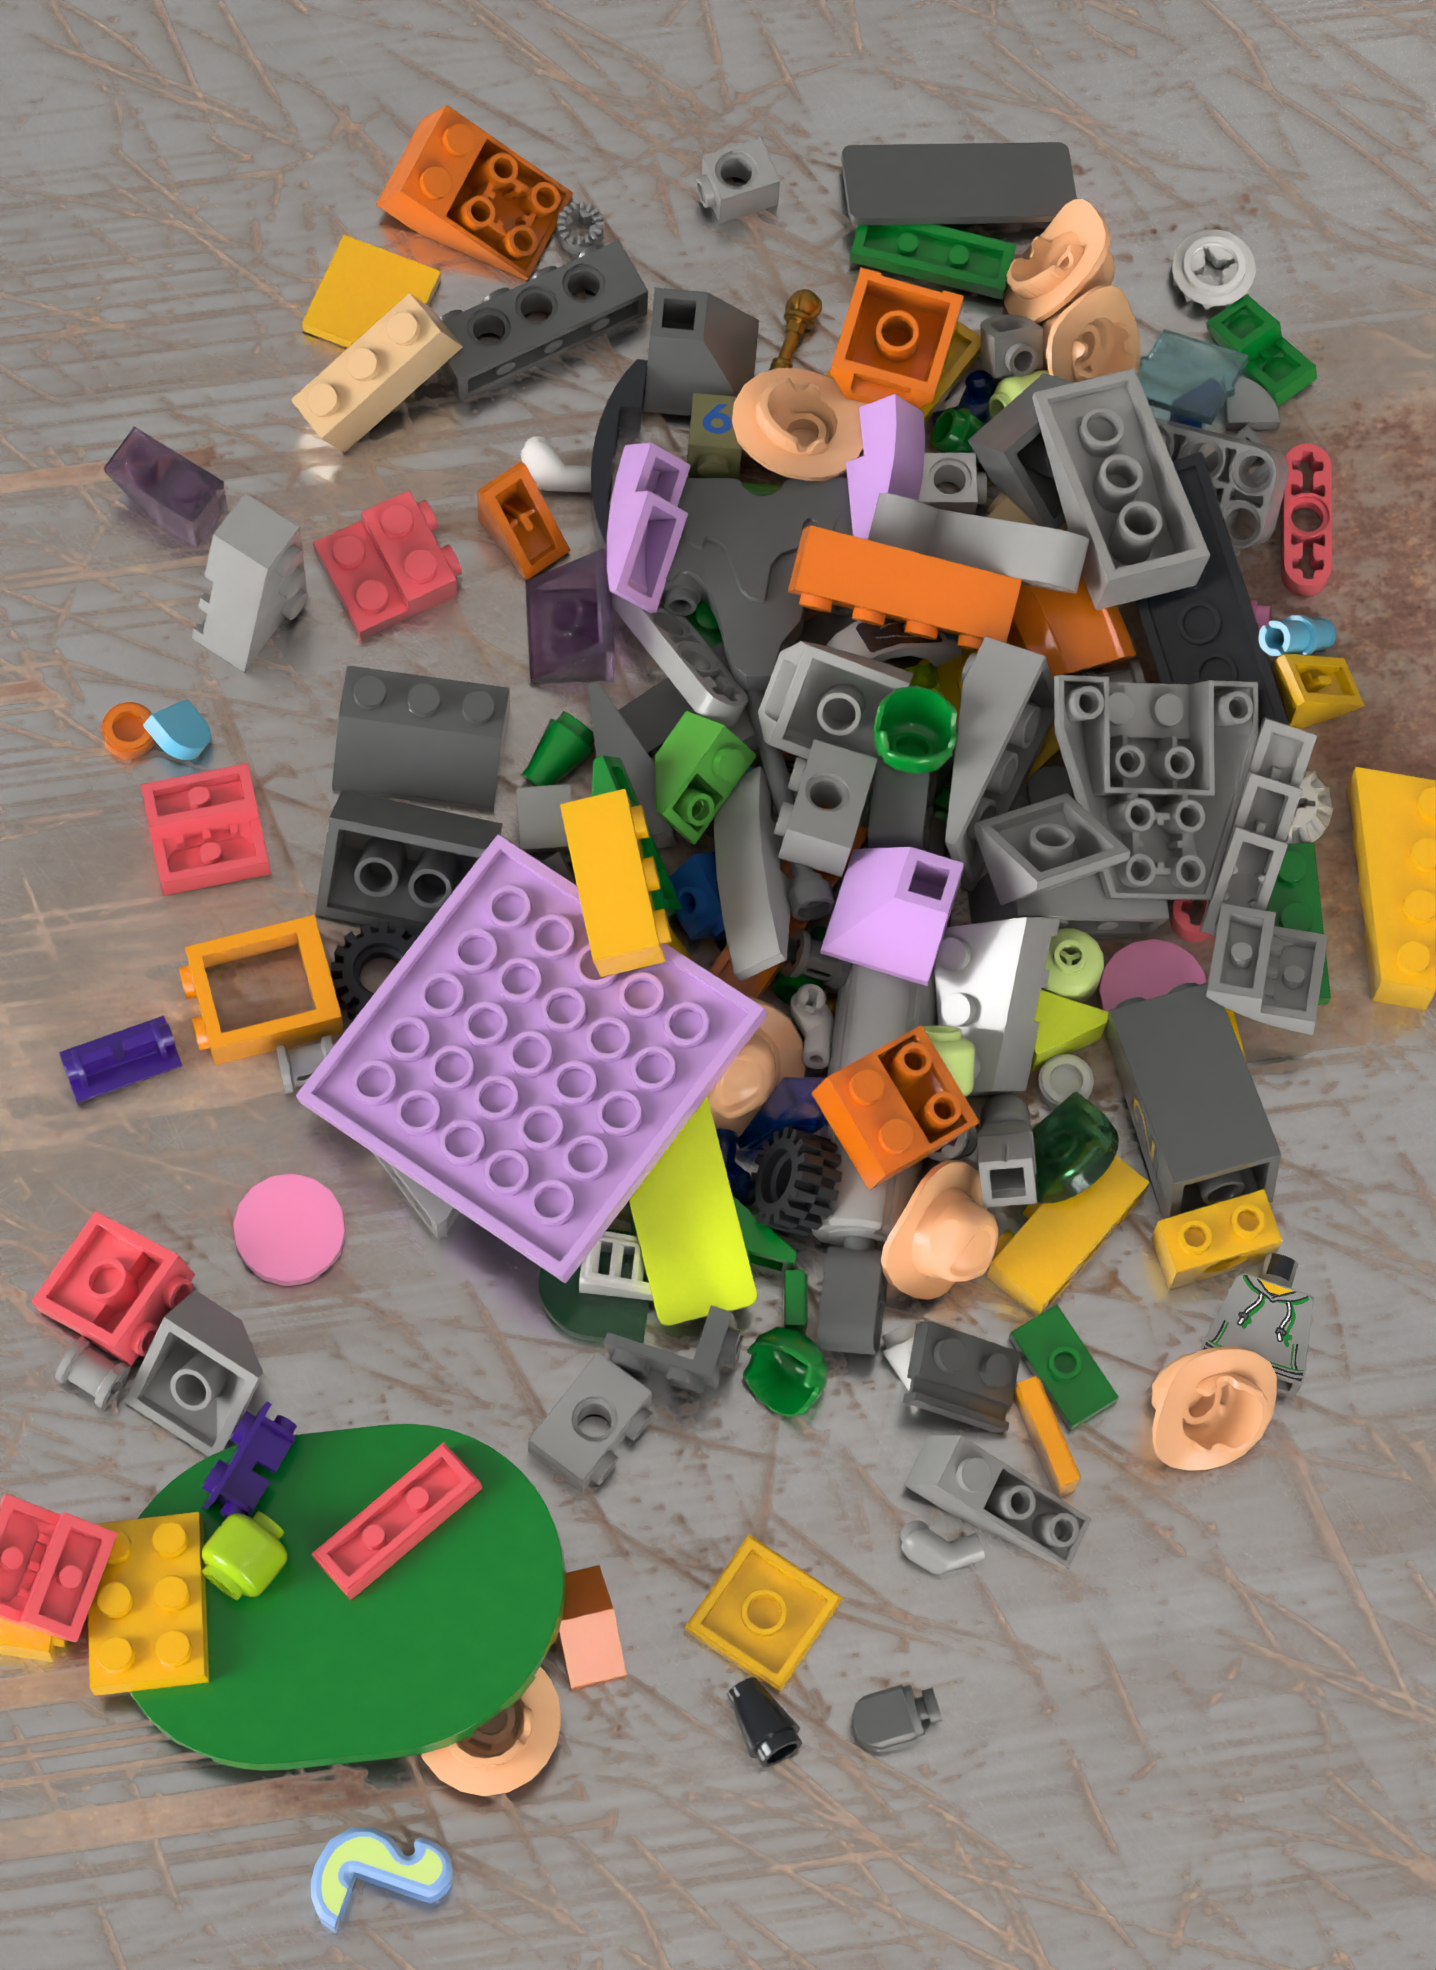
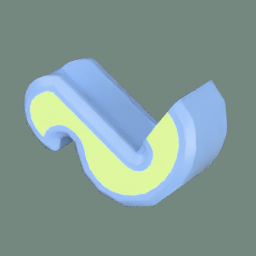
(378, 1860)

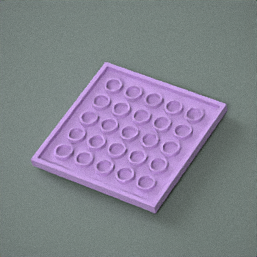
(520, 1072)

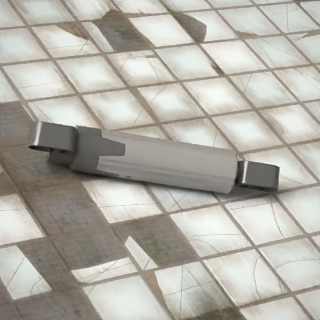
(868, 1015)

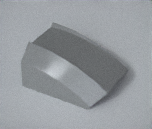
(825, 698)

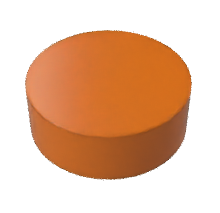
(125, 732)

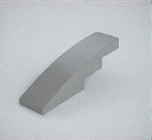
(1261, 820)
(750, 878)

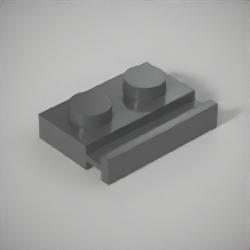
(962, 1376)

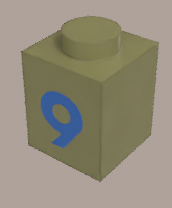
(712, 439)

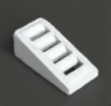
(613, 1284)

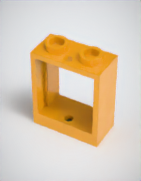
(265, 1036)

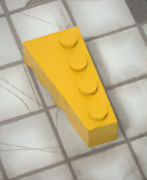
(1397, 882)

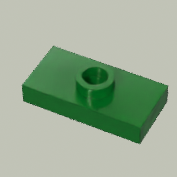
(1064, 1367)

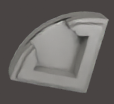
(1251, 407)

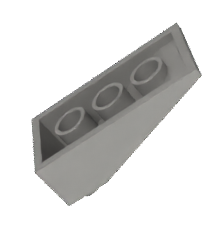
(1120, 489)
(999, 736)

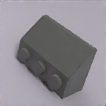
(420, 738)
(395, 860)

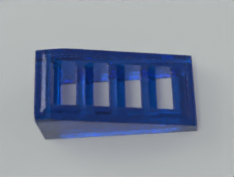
(787, 1106)

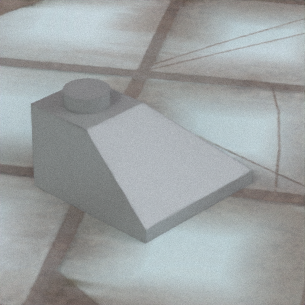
(197, 1374)

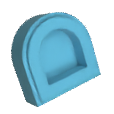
(179, 730)

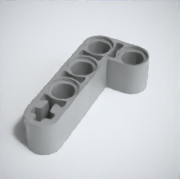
(1233, 476)
(1014, 549)

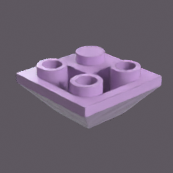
(893, 911)

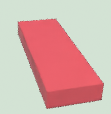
(397, 1521)

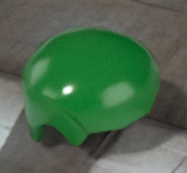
(915, 730)
(786, 1371)

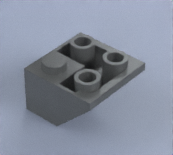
(696, 348)

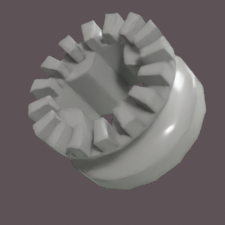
(587, 216)

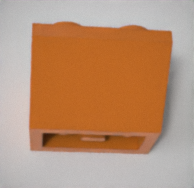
(894, 1107)

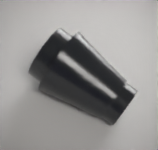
(764, 1724)

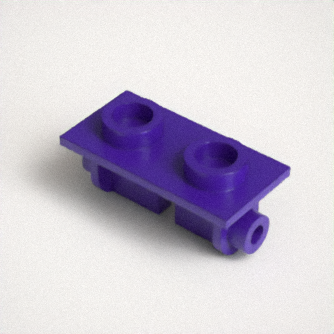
(120, 1059)
(258, 1442)

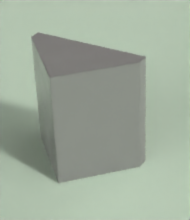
(1045, 847)

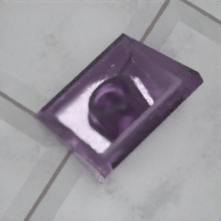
(571, 623)

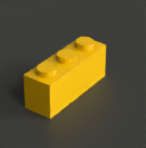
(615, 882)
(1063, 1237)

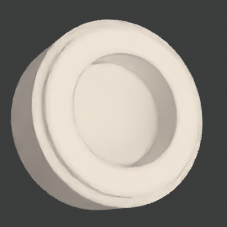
(1062, 1077)

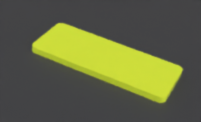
(692, 1228)

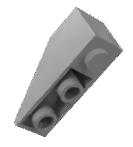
(996, 1498)

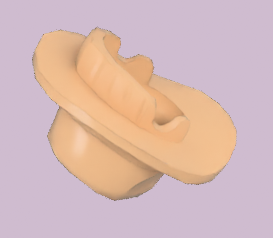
(1061, 263)
(1092, 336)
(798, 424)
(758, 1069)
(941, 1234)
(1212, 1407)
(507, 1747)

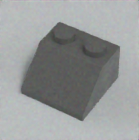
(1017, 458)

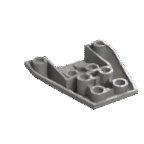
(1159, 774)

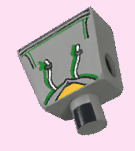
(1268, 1319)

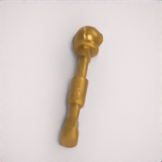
(799, 313)

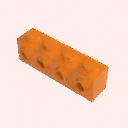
(903, 587)

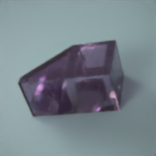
(167, 486)

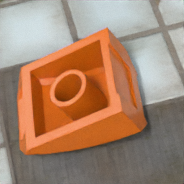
(894, 340)
(1069, 630)

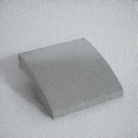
(1266, 969)

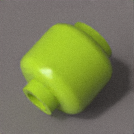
(244, 1555)

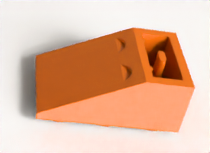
(474, 194)

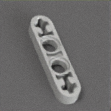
(686, 661)

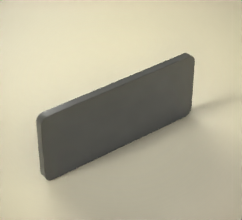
(957, 183)

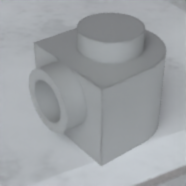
(1011, 346)

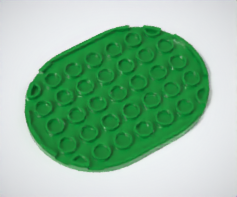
(404, 1662)

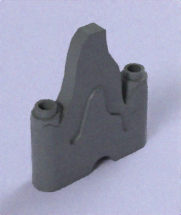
(740, 563)

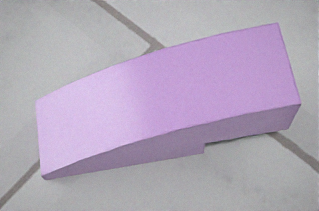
(891, 460)
(644, 523)

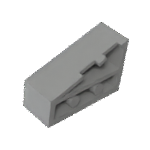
(255, 582)
(1077, 905)
(991, 990)

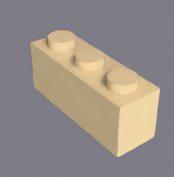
(376, 373)

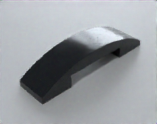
(622, 411)

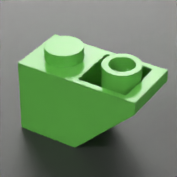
(697, 773)

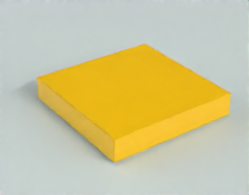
(362, 288)
(763, 1614)

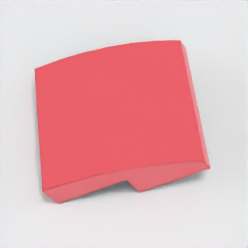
(205, 829)
(49, 1567)

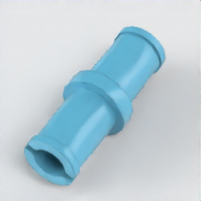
(1297, 636)

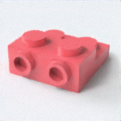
(389, 564)
(115, 1288)

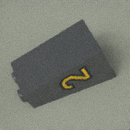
(1192, 1100)

